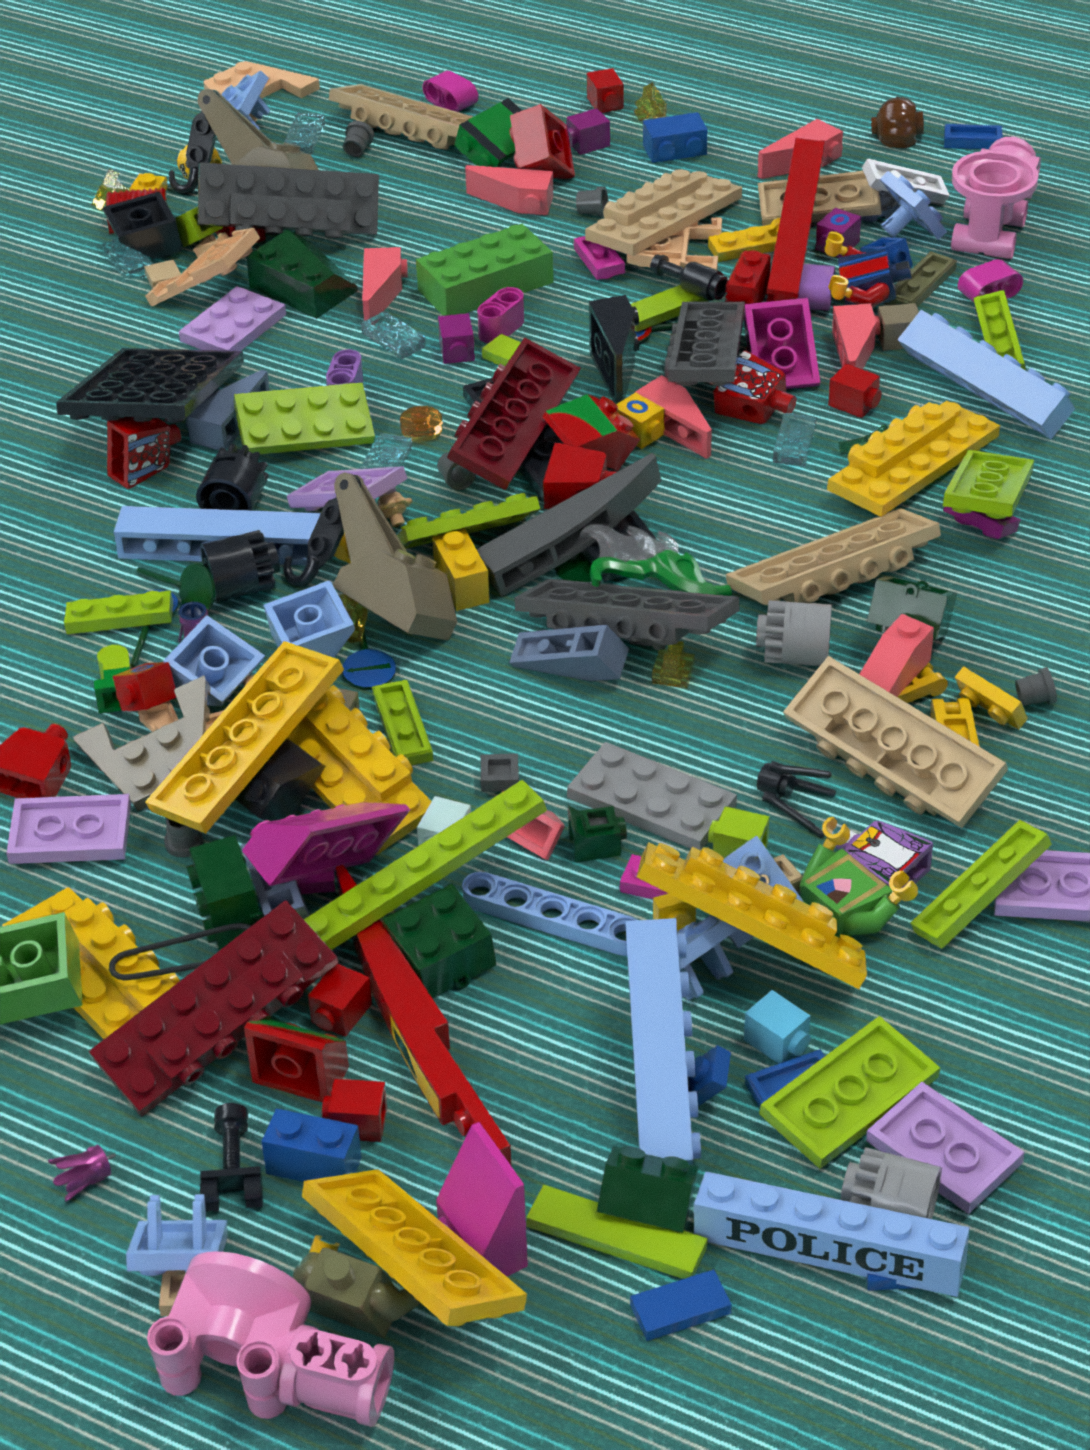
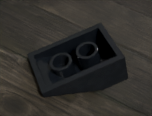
(613, 342)

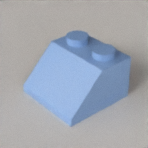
(311, 619)
(216, 655)

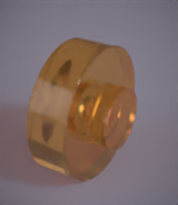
(421, 423)

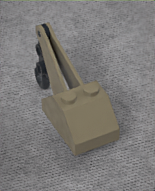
(238, 137)
(381, 571)

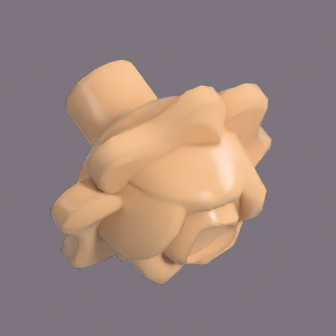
(393, 507)

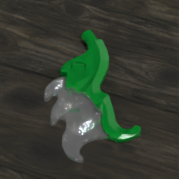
(644, 557)

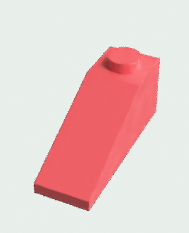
(777, 157)
(512, 188)
(382, 278)
(855, 333)
(681, 415)
(899, 654)

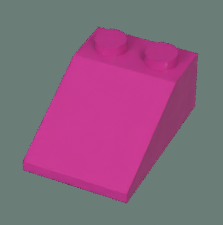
(784, 338)
(486, 1203)

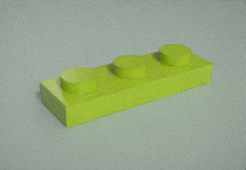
(118, 612)

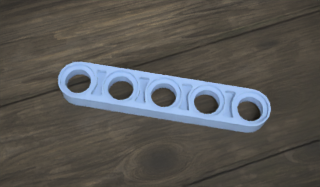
(541, 900)

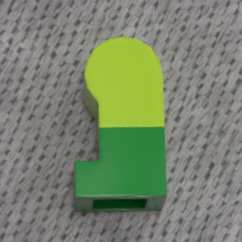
(111, 661)

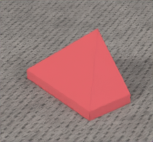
(540, 834)

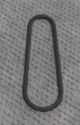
(115, 959)

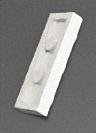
(928, 183)

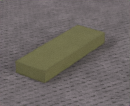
(925, 279)

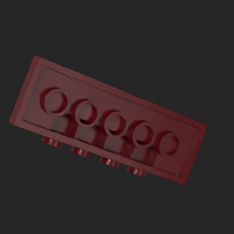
(511, 413)
(210, 1007)

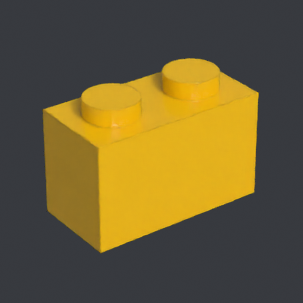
(464, 569)

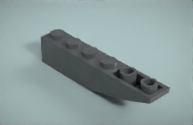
(555, 534)

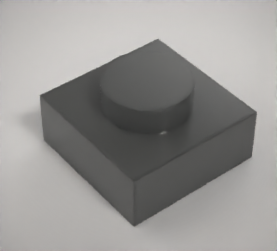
(499, 771)

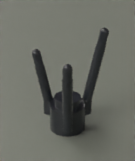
(780, 780)

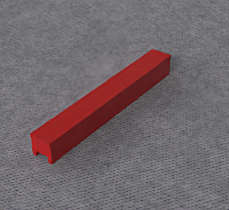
(795, 220)

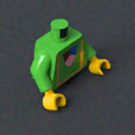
(849, 889)

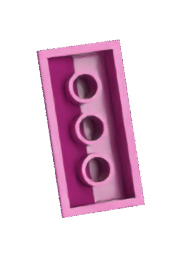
(321, 840)

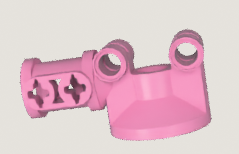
(995, 192)
(255, 1321)

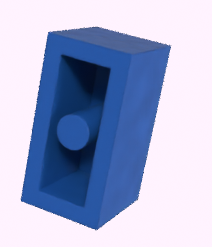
(675, 137)
(309, 1146)

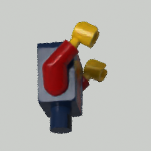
(864, 276)

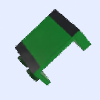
(487, 135)

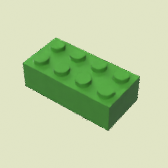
(474, 270)
(39, 968)

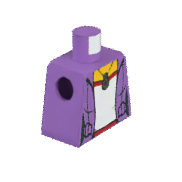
(888, 850)

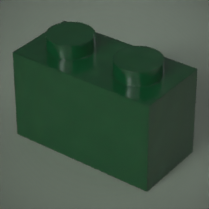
(647, 1188)

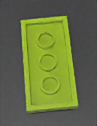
(304, 418)
(988, 484)
(480, 518)
(848, 1091)

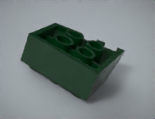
(298, 275)

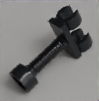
(231, 1122)

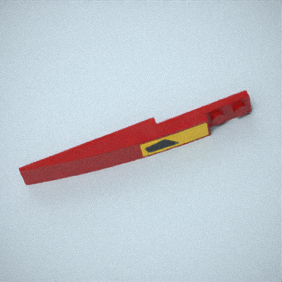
(418, 1029)

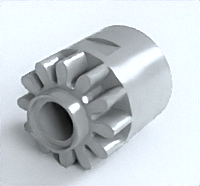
(795, 632)
(892, 1183)

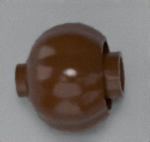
(898, 123)

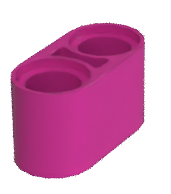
(450, 91)
(990, 278)
(501, 314)

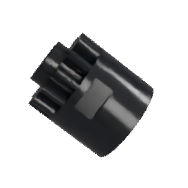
(232, 480)
(240, 564)

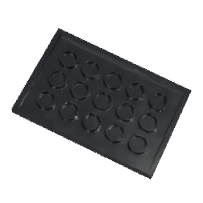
(150, 384)

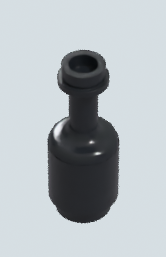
(694, 277)

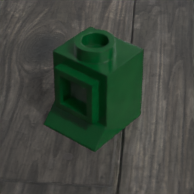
(596, 833)

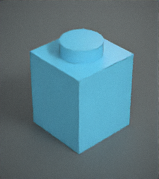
(777, 1028)

